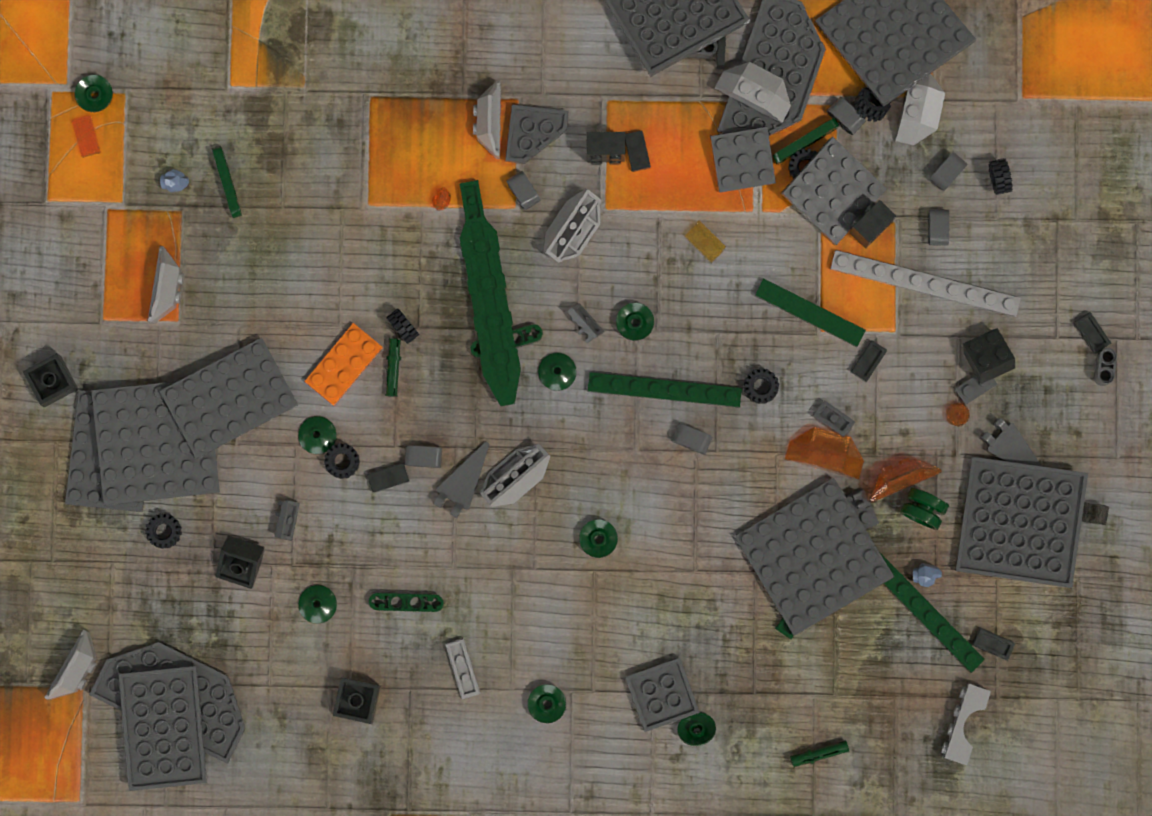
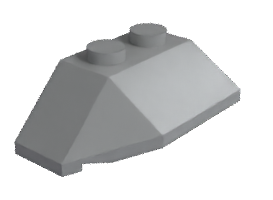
(756, 89)
(920, 111)
(489, 118)
(573, 226)
(166, 287)
(515, 475)
(75, 668)

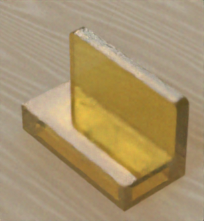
(705, 241)

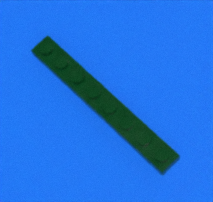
(664, 390)
(933, 620)

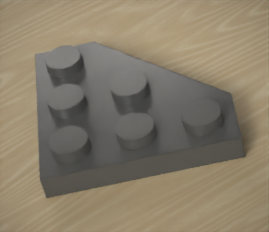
(532, 131)

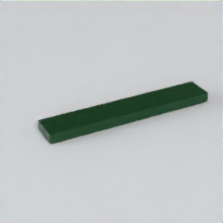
(809, 312)

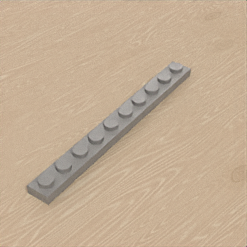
(925, 283)

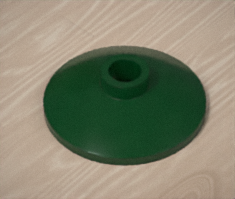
(87, 87)
(639, 312)
(554, 381)
(326, 439)
(600, 528)
(326, 609)
(536, 706)
(696, 723)

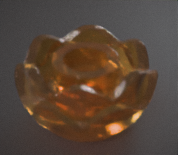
(441, 199)
(956, 420)

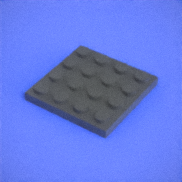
(833, 190)

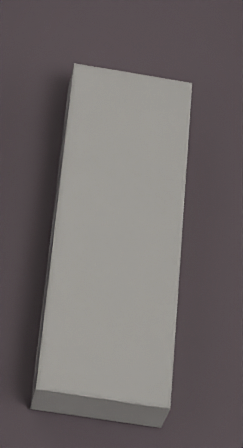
(462, 668)

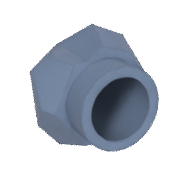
(174, 181)
(926, 574)

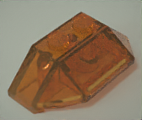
(826, 452)
(901, 477)

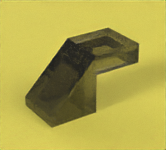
(1095, 513)

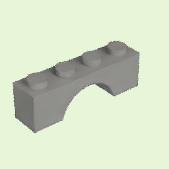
(972, 700)

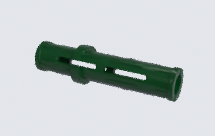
(393, 367)
(811, 756)

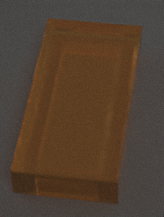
(86, 136)

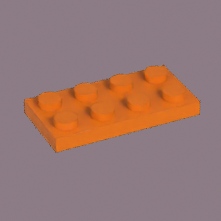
(343, 364)

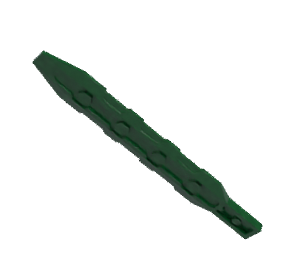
(489, 299)

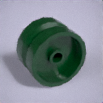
(924, 508)

